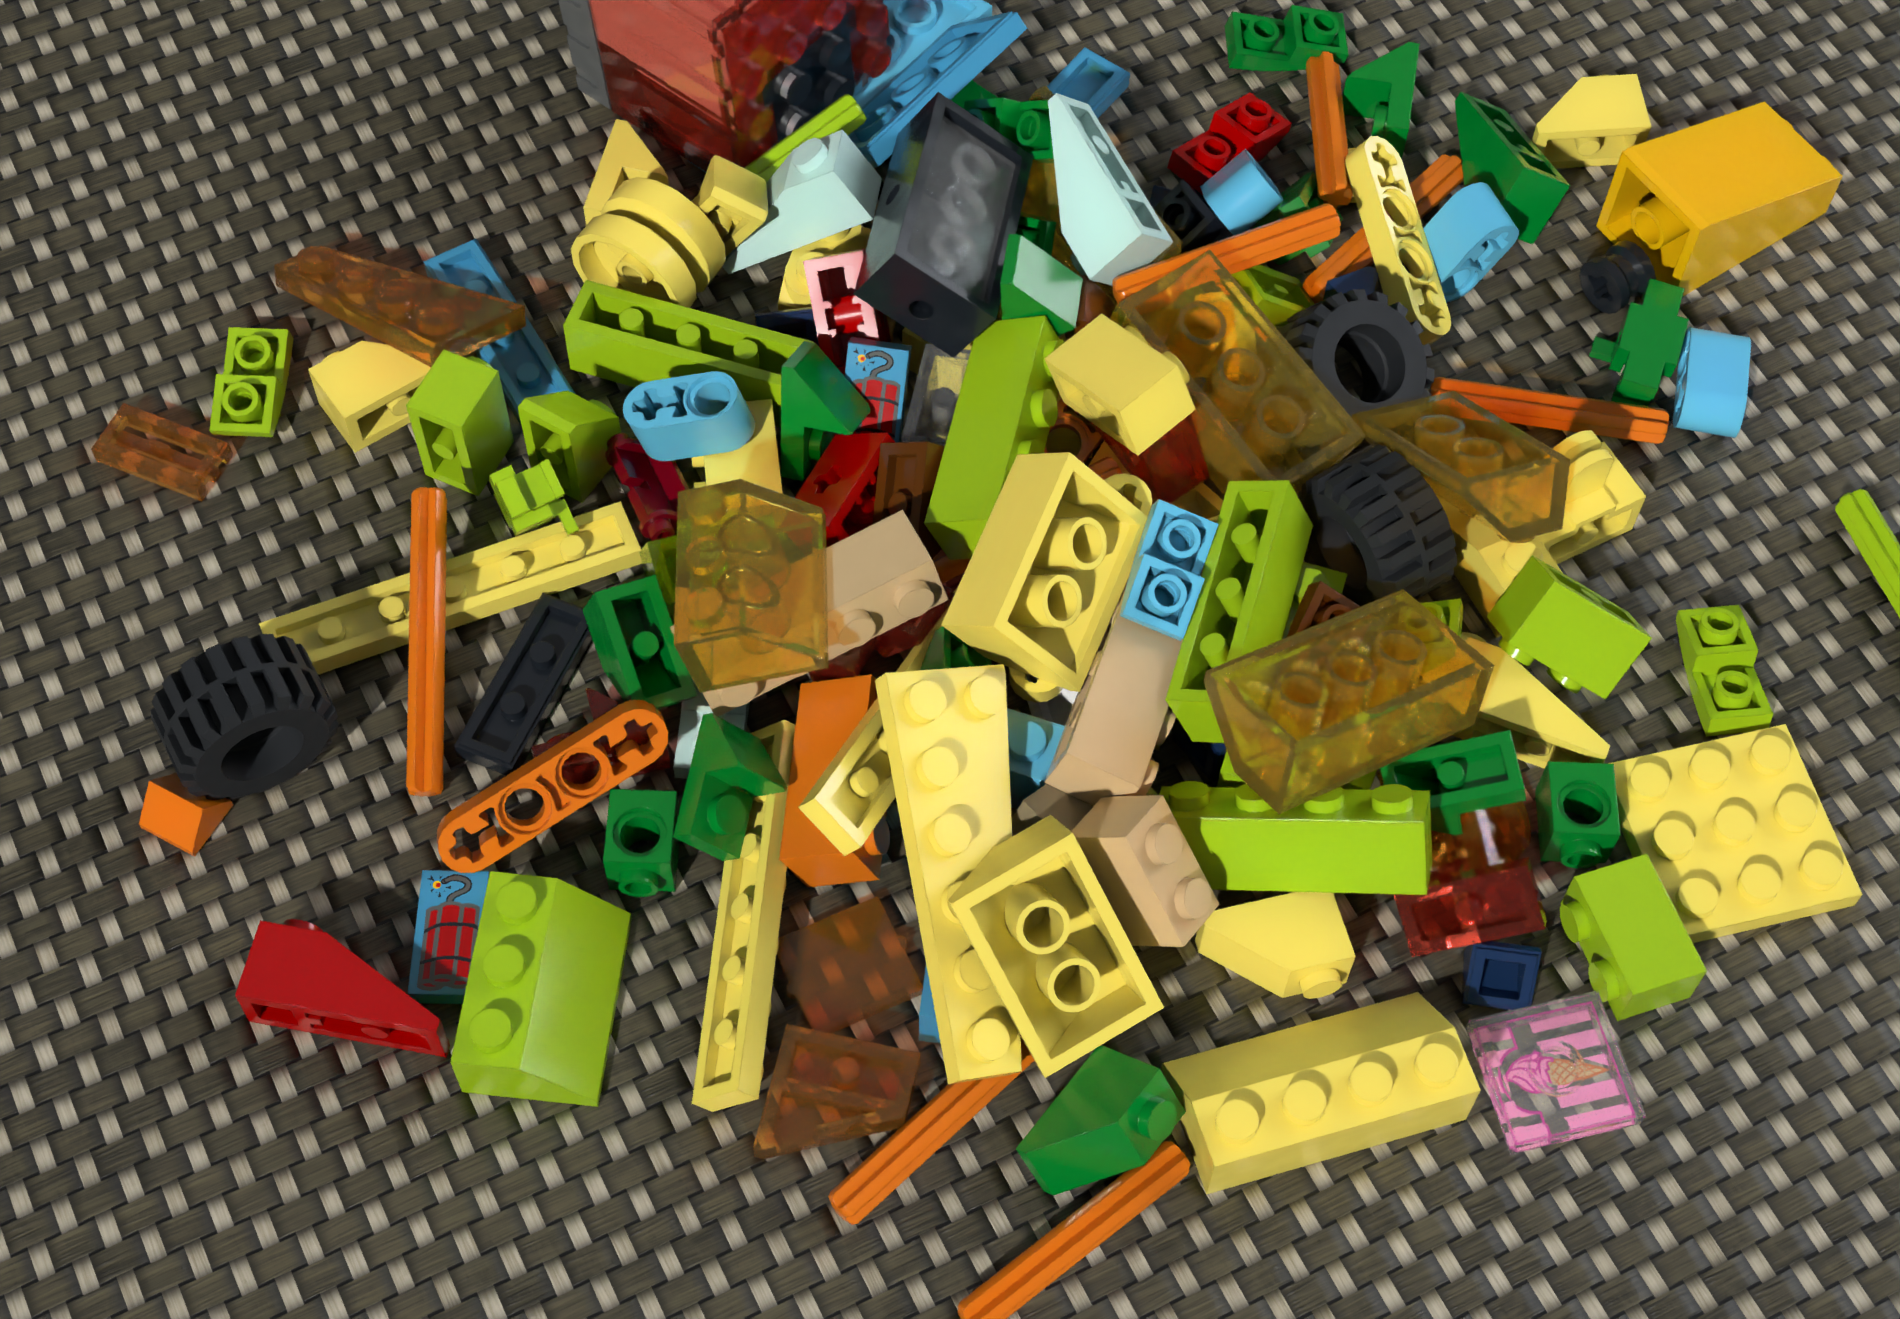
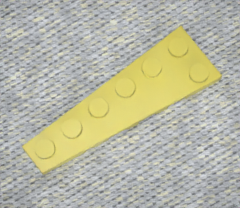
(953, 807)

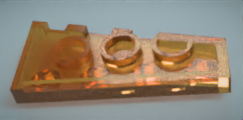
(398, 305)

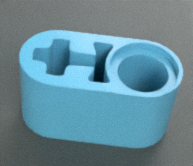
(1241, 193)
(1469, 238)
(1712, 382)
(689, 416)

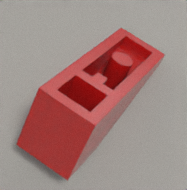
(318, 986)

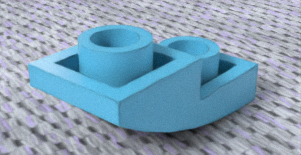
(1168, 569)

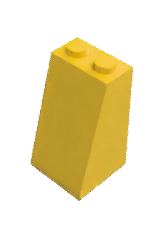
(1716, 193)

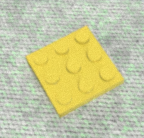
(1734, 833)

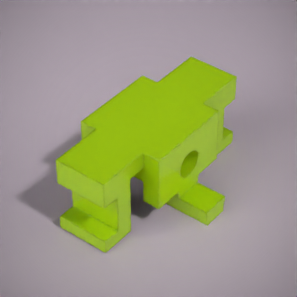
(531, 498)

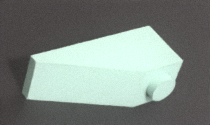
(811, 196)
(1098, 198)

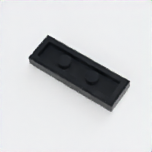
(526, 687)

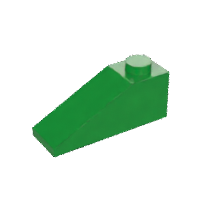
(1508, 161)

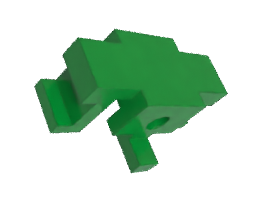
(1646, 343)

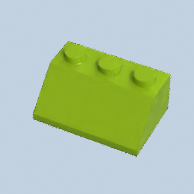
(540, 992)

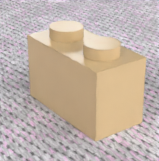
(1146, 869)

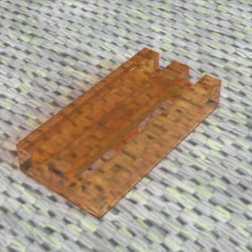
(174, 479)

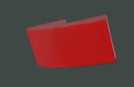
(1236, 127)

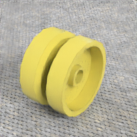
(650, 244)

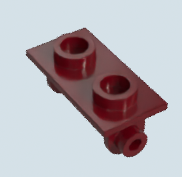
(651, 484)

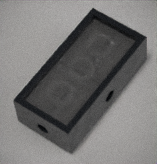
(944, 226)

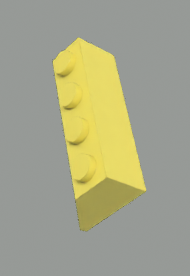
(1321, 1090)

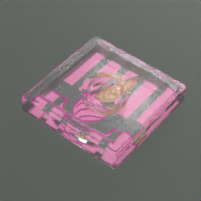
(1555, 1072)

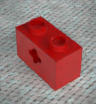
(835, 308)
(846, 483)

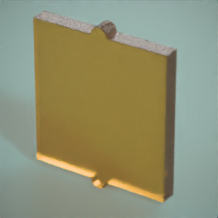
(847, 967)

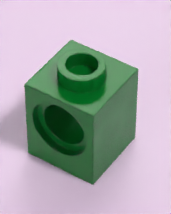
(1582, 790)
(638, 817)

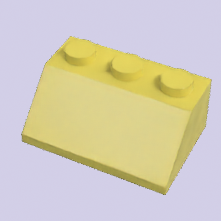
(1047, 570)
(1053, 945)

